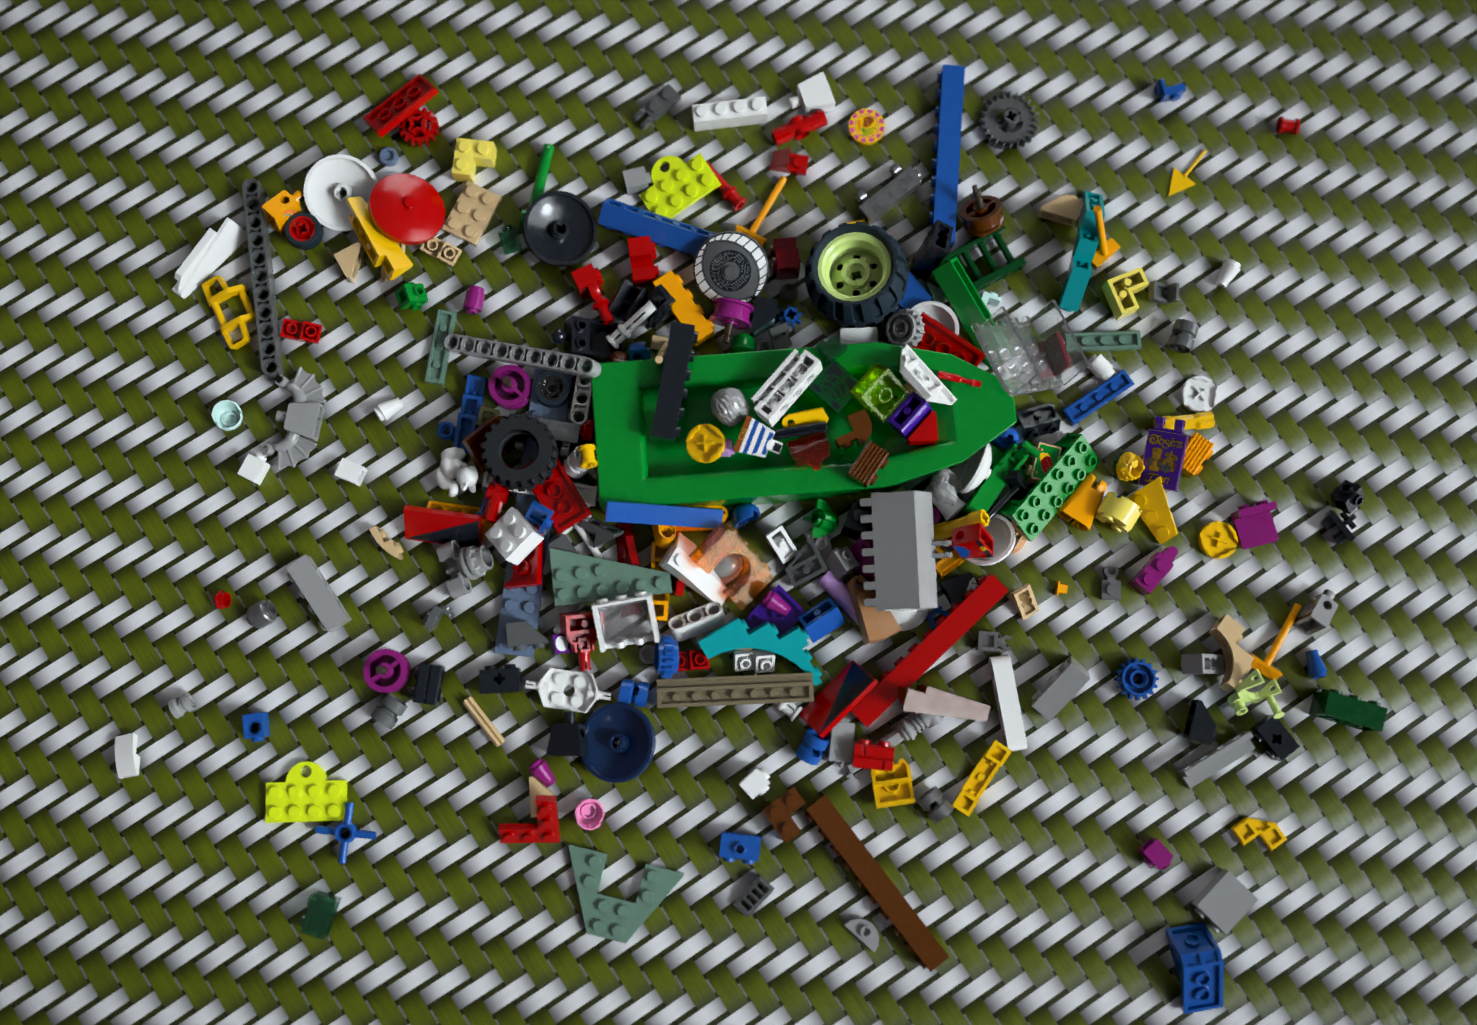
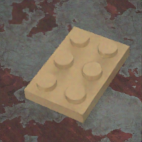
(472, 213)

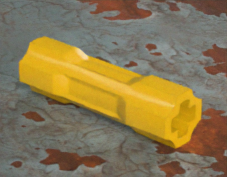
(1197, 421)
(944, 530)

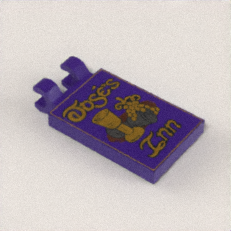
(1164, 454)

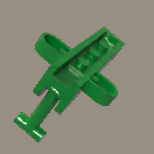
(1001, 462)

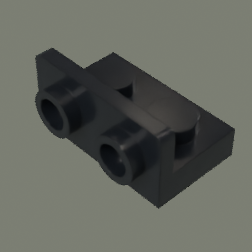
(663, 301)
(1039, 420)

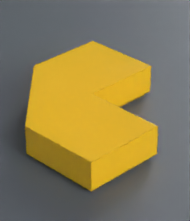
(1250, 828)

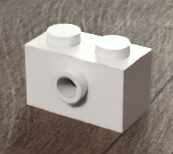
(755, 782)

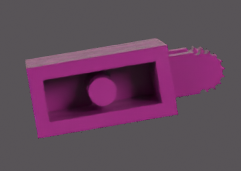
(1154, 570)

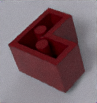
(786, 258)

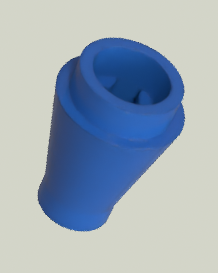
(1315, 665)

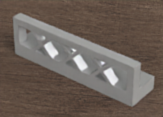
(1217, 759)

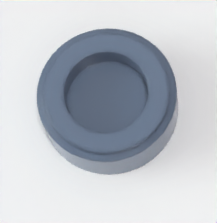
(389, 156)

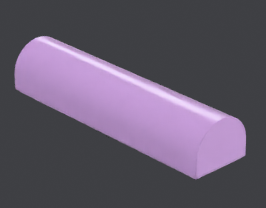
(838, 591)

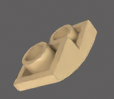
(441, 251)
(390, 546)

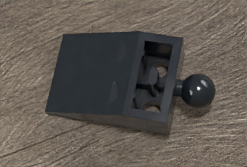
(587, 338)

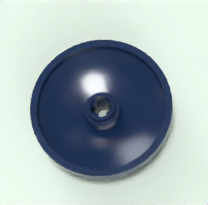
(606, 730)

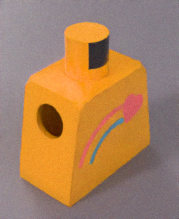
(281, 208)

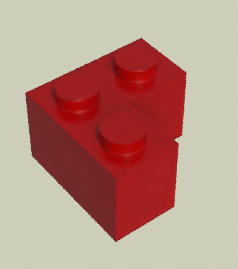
(642, 256)

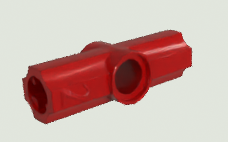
(799, 127)
(496, 498)

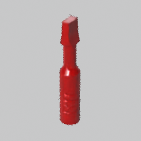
(958, 379)

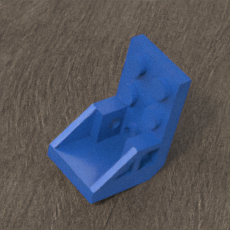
(1198, 965)

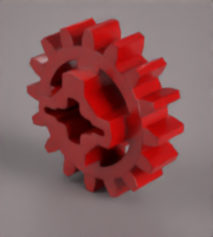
(419, 135)

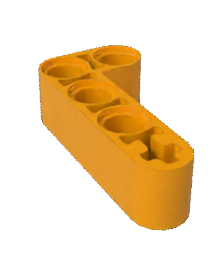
(670, 531)

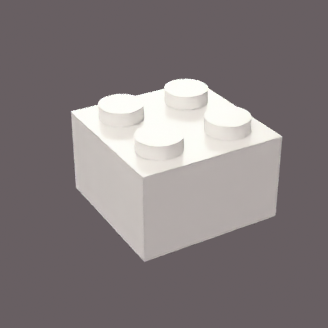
(514, 536)

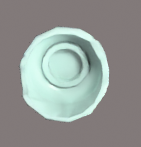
(227, 415)

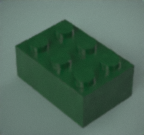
(1348, 710)

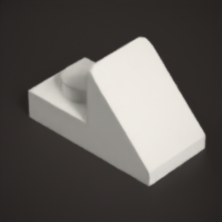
(781, 544)

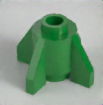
(823, 520)

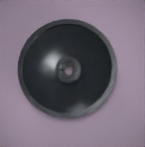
(575, 223)

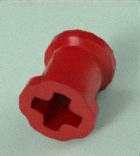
(1287, 126)

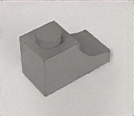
(1202, 664)

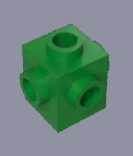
(411, 296)

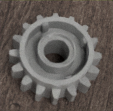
(896, 326)

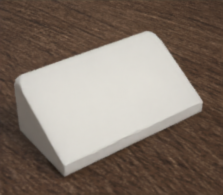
(858, 335)

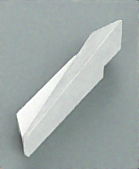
(208, 256)

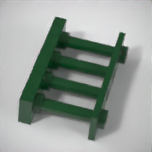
(997, 273)

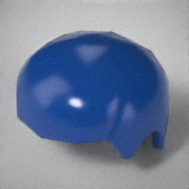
(1007, 438)
(744, 513)

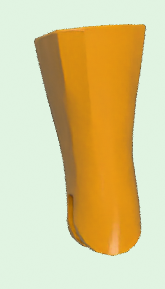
(1083, 503)

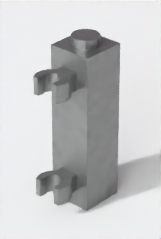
(890, 195)
(564, 433)

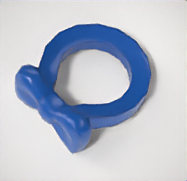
(930, 617)

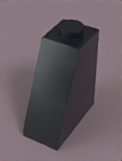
(932, 250)

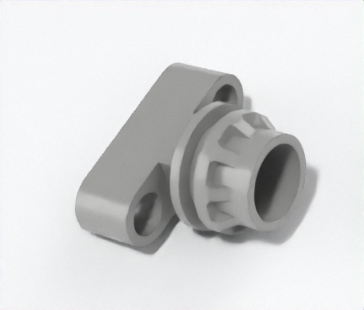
(464, 565)

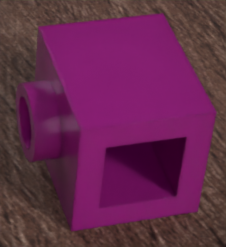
(1156, 854)

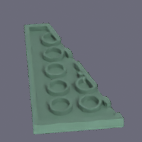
(587, 578)

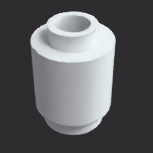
(1100, 367)

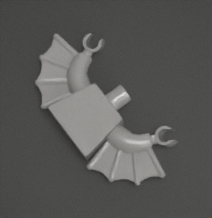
(300, 421)

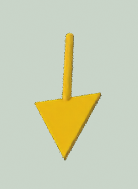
(1181, 181)

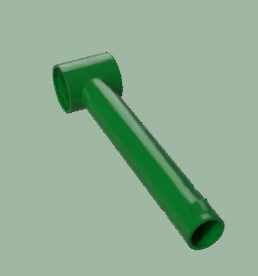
(541, 176)

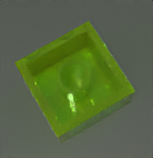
(879, 392)

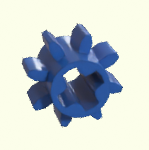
(794, 313)

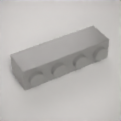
(318, 594)

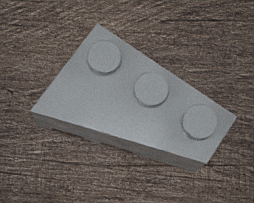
(1060, 688)

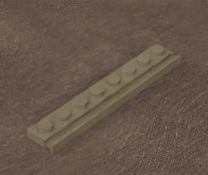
(735, 690)

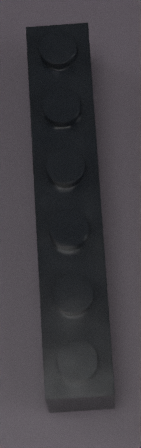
(673, 382)

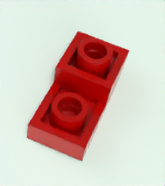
(301, 331)
(587, 432)
(693, 660)

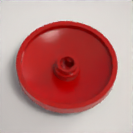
(406, 209)

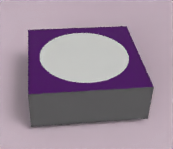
(559, 644)

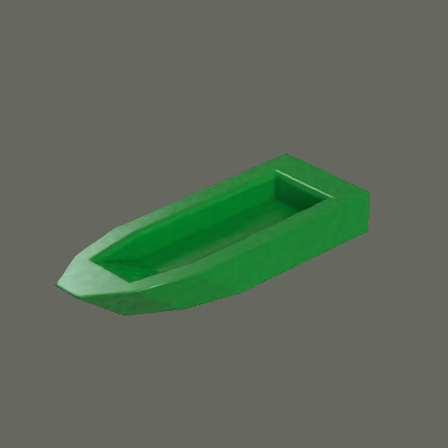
(664, 473)

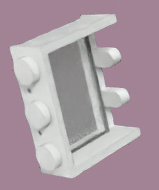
(625, 621)

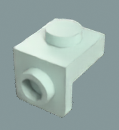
(991, 298)

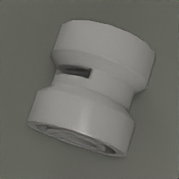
(182, 705)

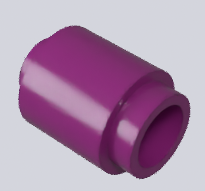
(474, 299)

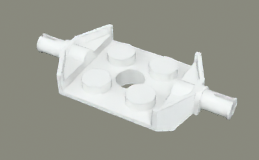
(552, 690)

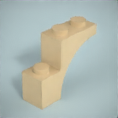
(1237, 661)

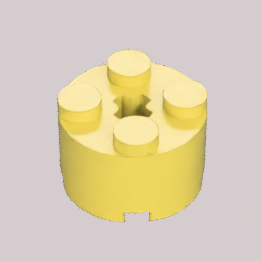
(1118, 512)

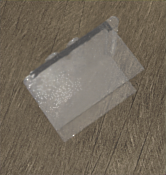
(1031, 353)

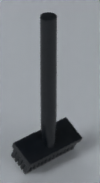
(1018, 489)

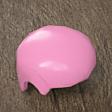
(589, 814)

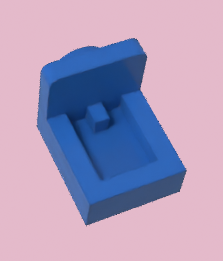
(1170, 93)
(540, 516)

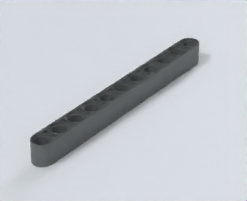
(267, 286)

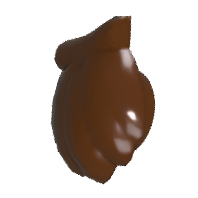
(618, 356)

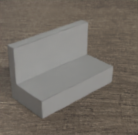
(841, 743)

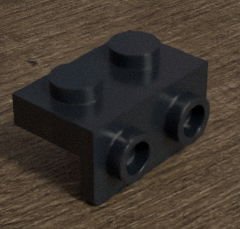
(627, 300)

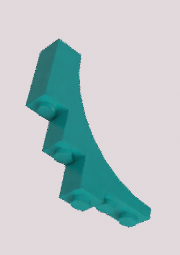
(734, 636)

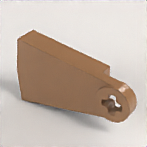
(873, 624)

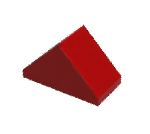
(926, 433)

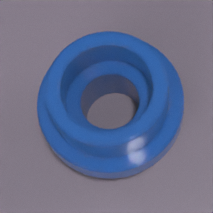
(446, 425)

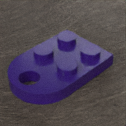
(782, 623)

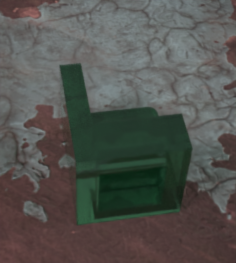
(831, 349)

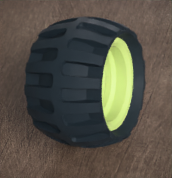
(839, 248)

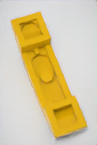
(980, 777)

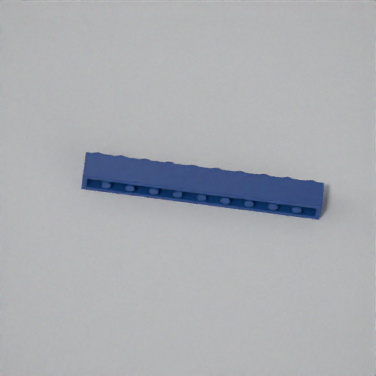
(947, 146)

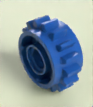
(666, 657)
(1126, 682)

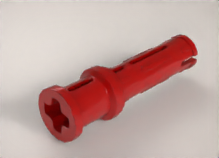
(729, 192)

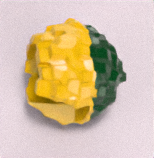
(1128, 466)

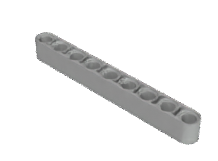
(529, 357)

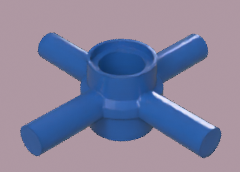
(337, 831)

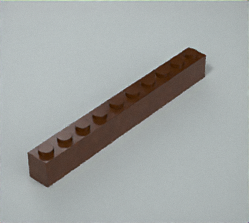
(876, 881)

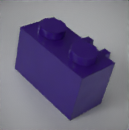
(909, 415)

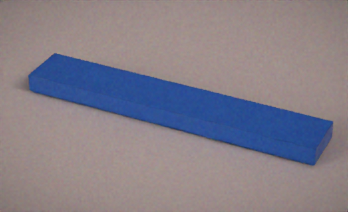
(663, 514)

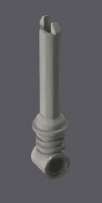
(905, 731)

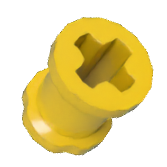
(587, 456)

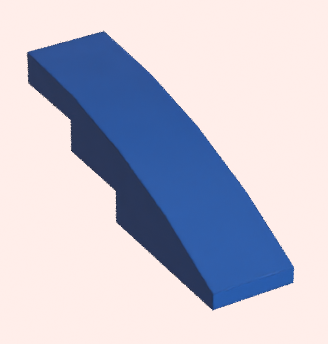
(470, 407)

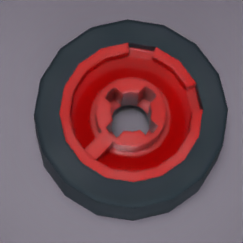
(304, 240)

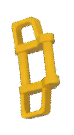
(240, 321)

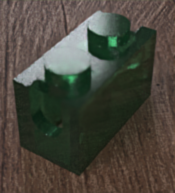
(320, 914)

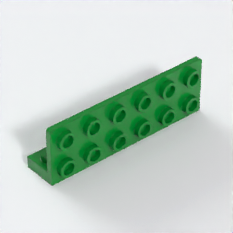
(1054, 487)

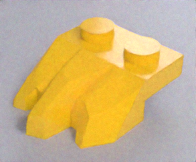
(893, 786)

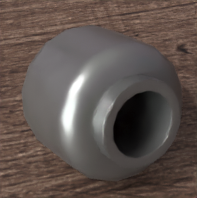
(261, 614)

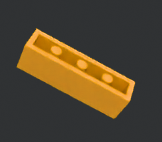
(684, 308)

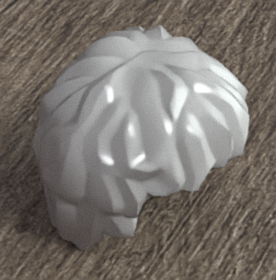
(729, 406)
(944, 486)

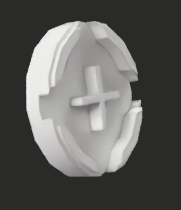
(1199, 394)

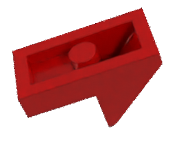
(788, 162)

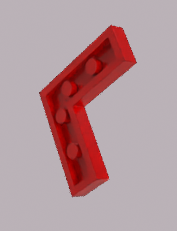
(545, 831)

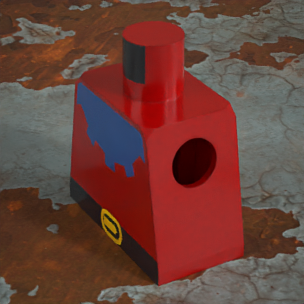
(971, 541)

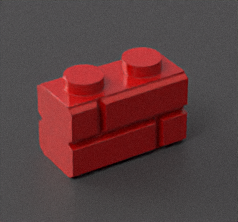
(873, 755)

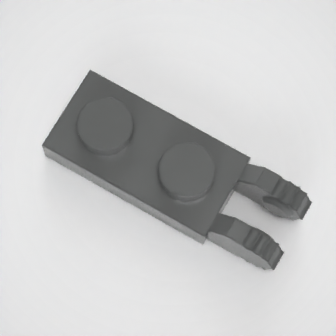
(657, 106)

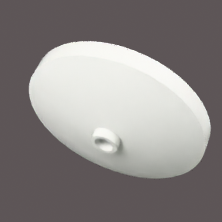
(325, 186)

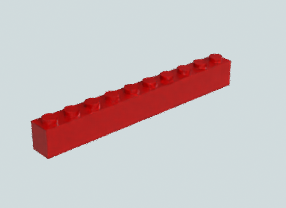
(931, 648)

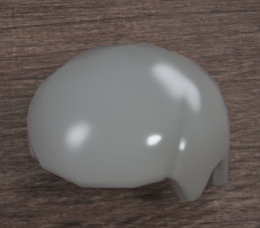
(728, 566)

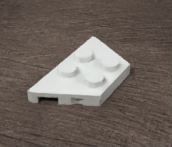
(923, 379)

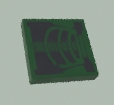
(834, 386)

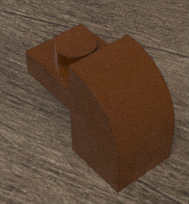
(860, 428)

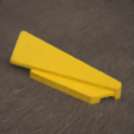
(377, 246)

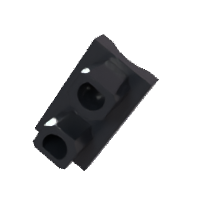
(1344, 533)

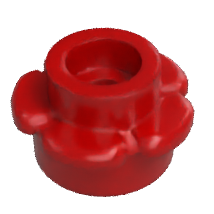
(222, 600)

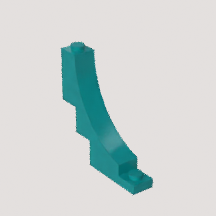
(1083, 254)

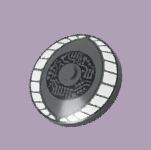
(731, 267)

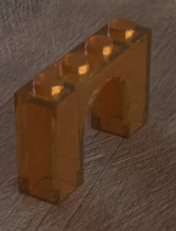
(753, 574)

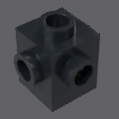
(1347, 496)

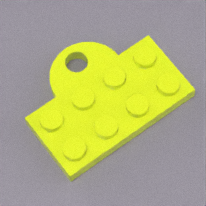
(679, 186)
(305, 797)

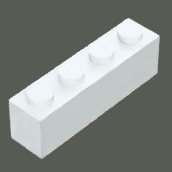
(729, 113)

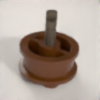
(982, 214)

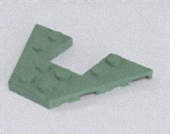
(613, 916)

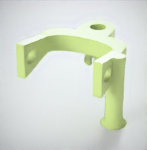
(1242, 696)

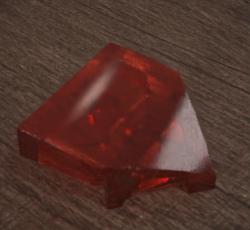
(810, 450)

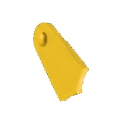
(805, 417)

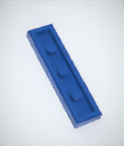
(1097, 397)

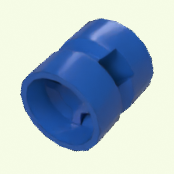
(627, 690)
(812, 747)

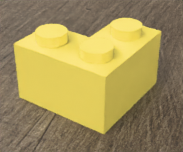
(470, 154)
(1121, 290)

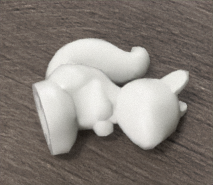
(451, 468)

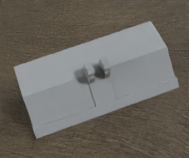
(902, 551)

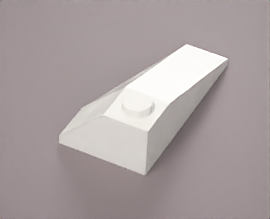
(686, 570)

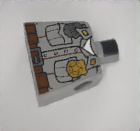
(1317, 613)

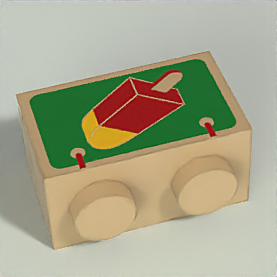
(1039, 466)

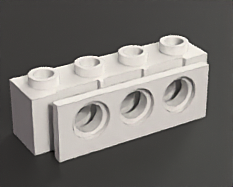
(785, 386)

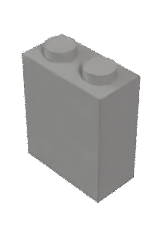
(1223, 902)

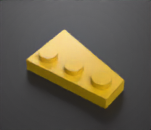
(1155, 510)

